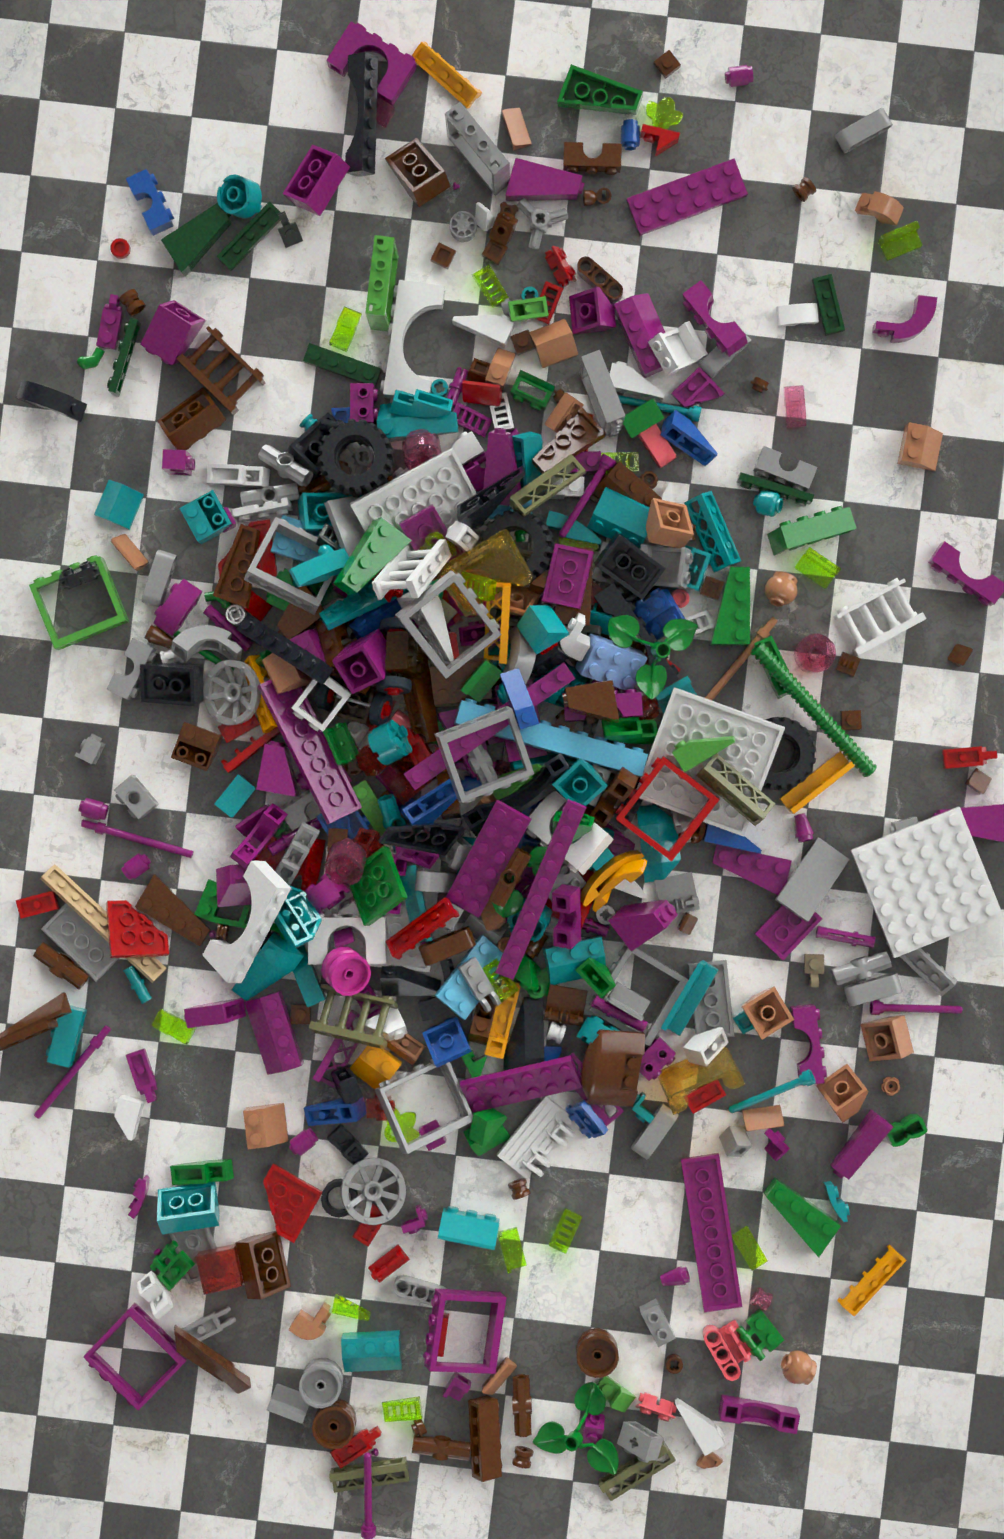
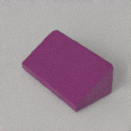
(249, 823)

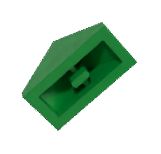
(597, 976)
(485, 1125)

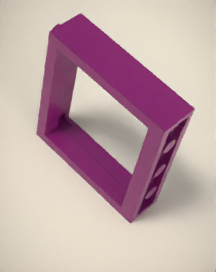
(493, 1333)
(108, 1374)

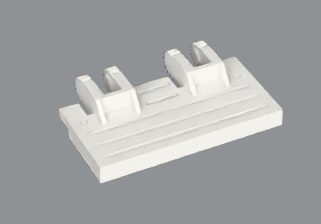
(534, 1136)

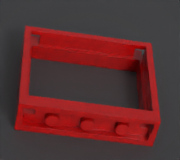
(646, 779)

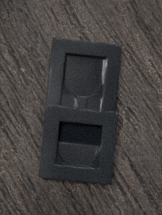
(347, 1145)

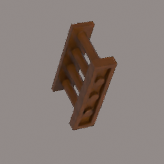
(204, 374)

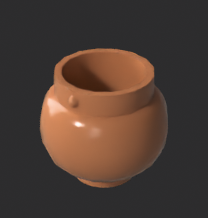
(781, 589)
(798, 1367)

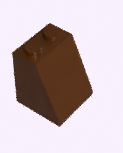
(298, 620)
(593, 700)

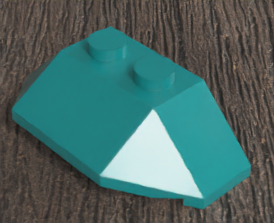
(660, 828)
(297, 919)

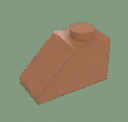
(500, 367)

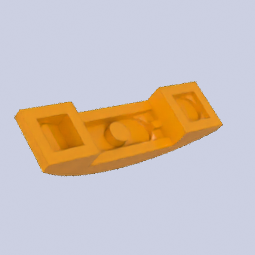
(629, 871)
(589, 891)
(501, 1025)

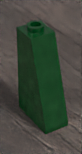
(196, 237)

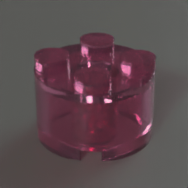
(420, 448)
(820, 644)
(345, 862)

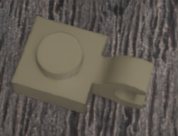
(814, 965)

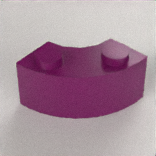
(177, 607)

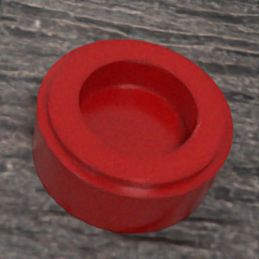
(120, 248)

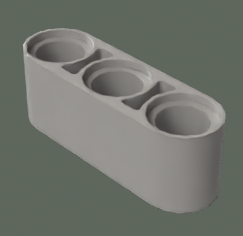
(863, 130)
(716, 361)
(159, 578)
(434, 881)
(873, 989)
(654, 1132)
(413, 1284)

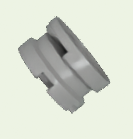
(463, 226)

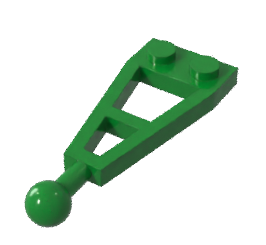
(208, 909)

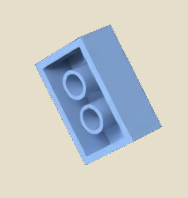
(610, 662)

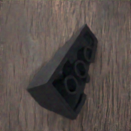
(479, 507)
(425, 837)
(527, 1036)

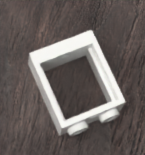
(314, 723)

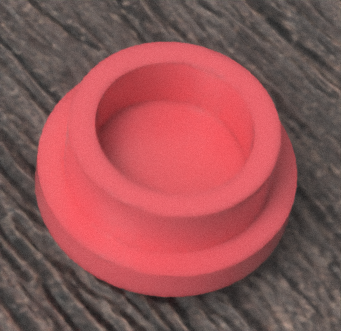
(681, 597)

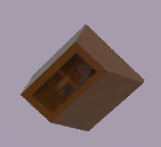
(196, 746)

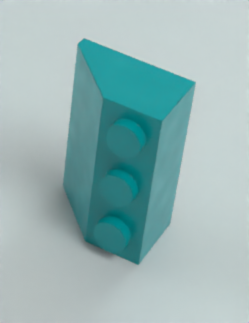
(621, 515)
(563, 962)
(187, 1208)
(468, 1228)
(371, 1351)

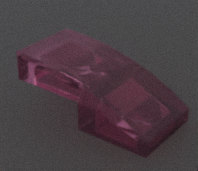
(795, 406)

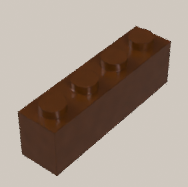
(485, 1438)

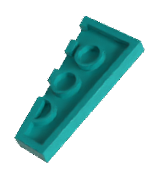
(351, 606)

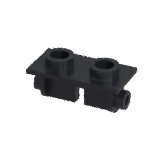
(72, 576)

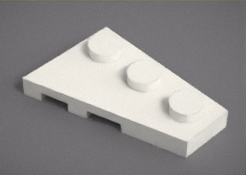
(270, 507)

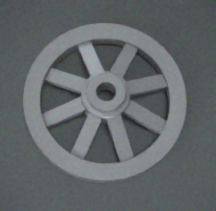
(233, 692)
(378, 1191)

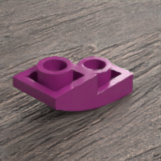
(141, 1189)

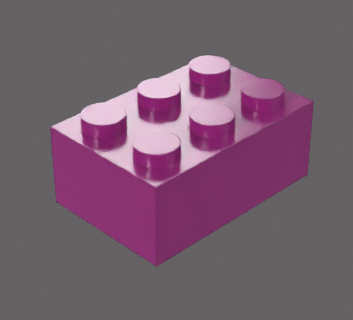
(316, 180)

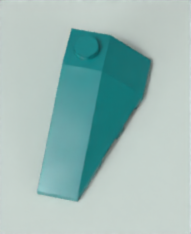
(398, 427)
(313, 510)
(270, 965)

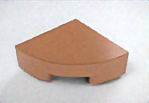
(709, 1461)

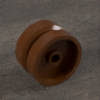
(598, 1364)
(332, 1435)

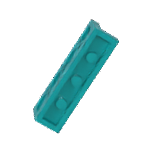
(711, 514)
(415, 902)
(690, 998)

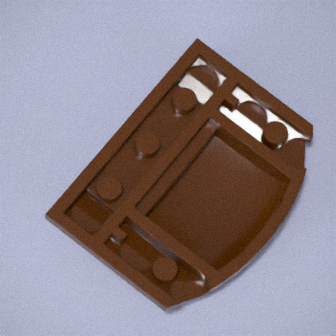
(613, 1067)

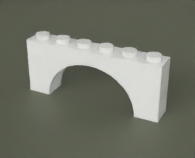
(411, 302)
(267, 897)

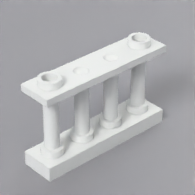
(417, 579)
(878, 635)

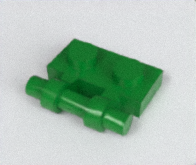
(176, 1269)
(764, 1330)

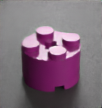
(325, 894)

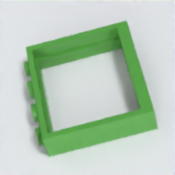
(382, 282)
(88, 632)

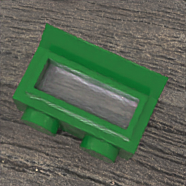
(532, 390)

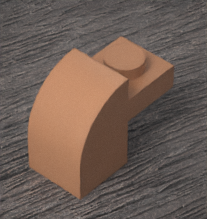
(881, 206)
(310, 1327)

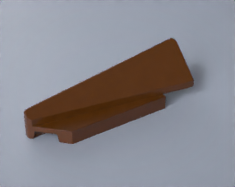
(421, 705)
(36, 1023)
(210, 1361)

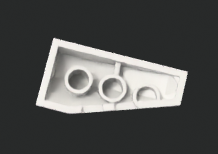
(432, 625)

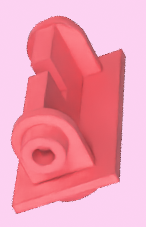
(738, 1348)
(663, 1410)

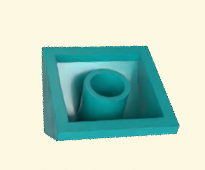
(119, 504)
(541, 627)
(580, 783)

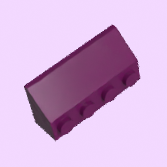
(640, 324)
(274, 1033)

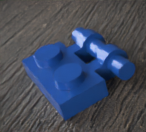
(586, 1119)

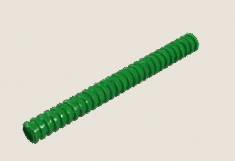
(813, 709)

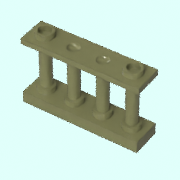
(358, 1034)

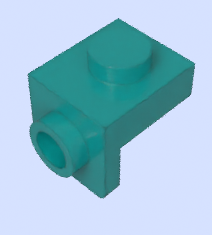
(641, 1112)

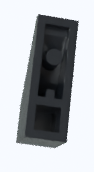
(407, 982)

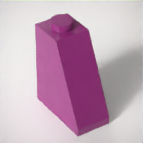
(215, 1013)

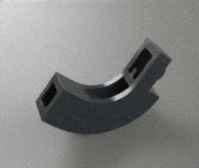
(51, 399)
(433, 1007)

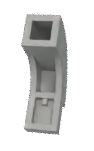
(205, 638)
(521, 654)

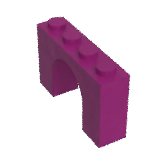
(358, 40)

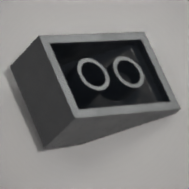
(306, 447)
(629, 565)
(172, 683)

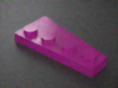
(757, 868)

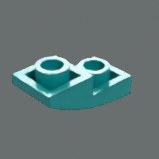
(838, 1204)

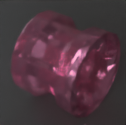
(761, 1299)

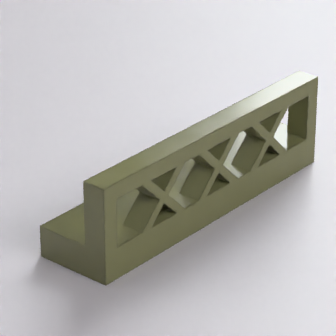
(545, 481)
(744, 805)
(380, 1467)
(631, 1467)

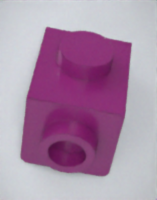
(777, 1146)
(413, 1225)
(593, 1428)

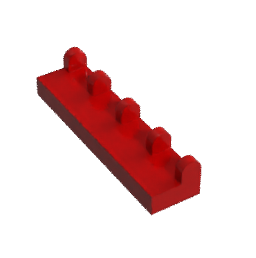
(250, 750)
(421, 928)

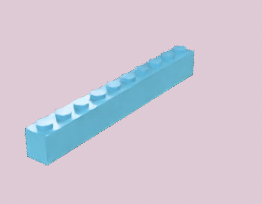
(562, 741)

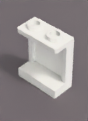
(678, 348)

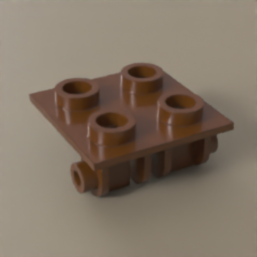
(565, 1005)

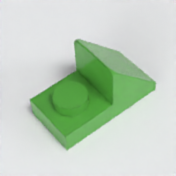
(528, 309)
(615, 1394)

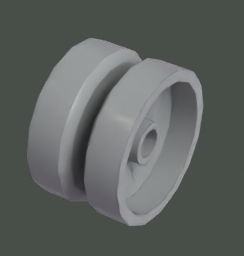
(311, 1387)

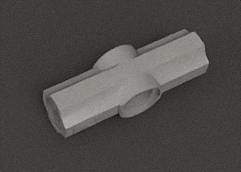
(285, 465)
(258, 496)
(482, 765)
(861, 968)

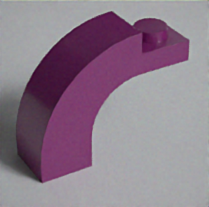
(900, 332)
(259, 836)

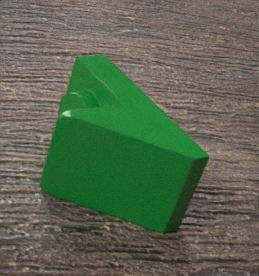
(474, 1066)

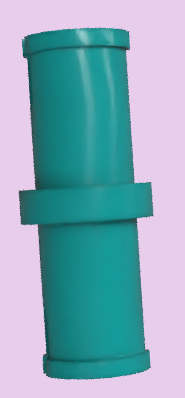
(137, 984)

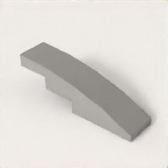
(296, 852)

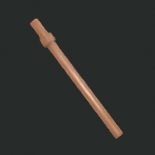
(762, 633)

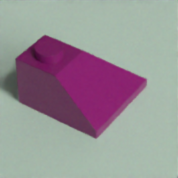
(591, 312)
(232, 886)

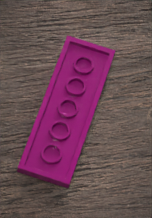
(687, 197)
(488, 858)
(521, 1084)

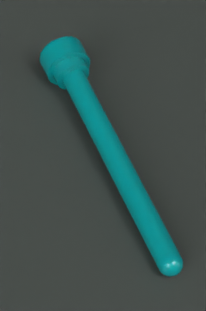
(692, 413)
(806, 1078)

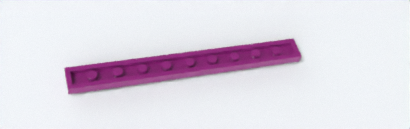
(460, 747)
(540, 889)

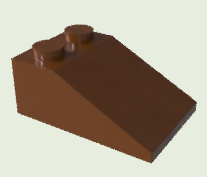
(418, 172)

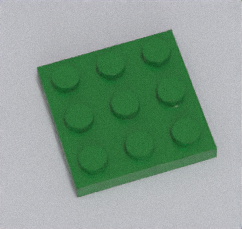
(379, 887)

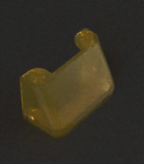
(494, 559)
(686, 1076)

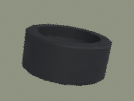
(325, 1201)

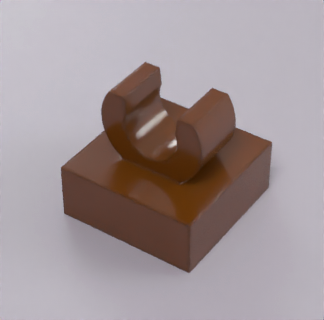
(847, 664)

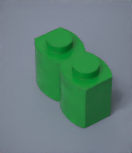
(909, 1127)

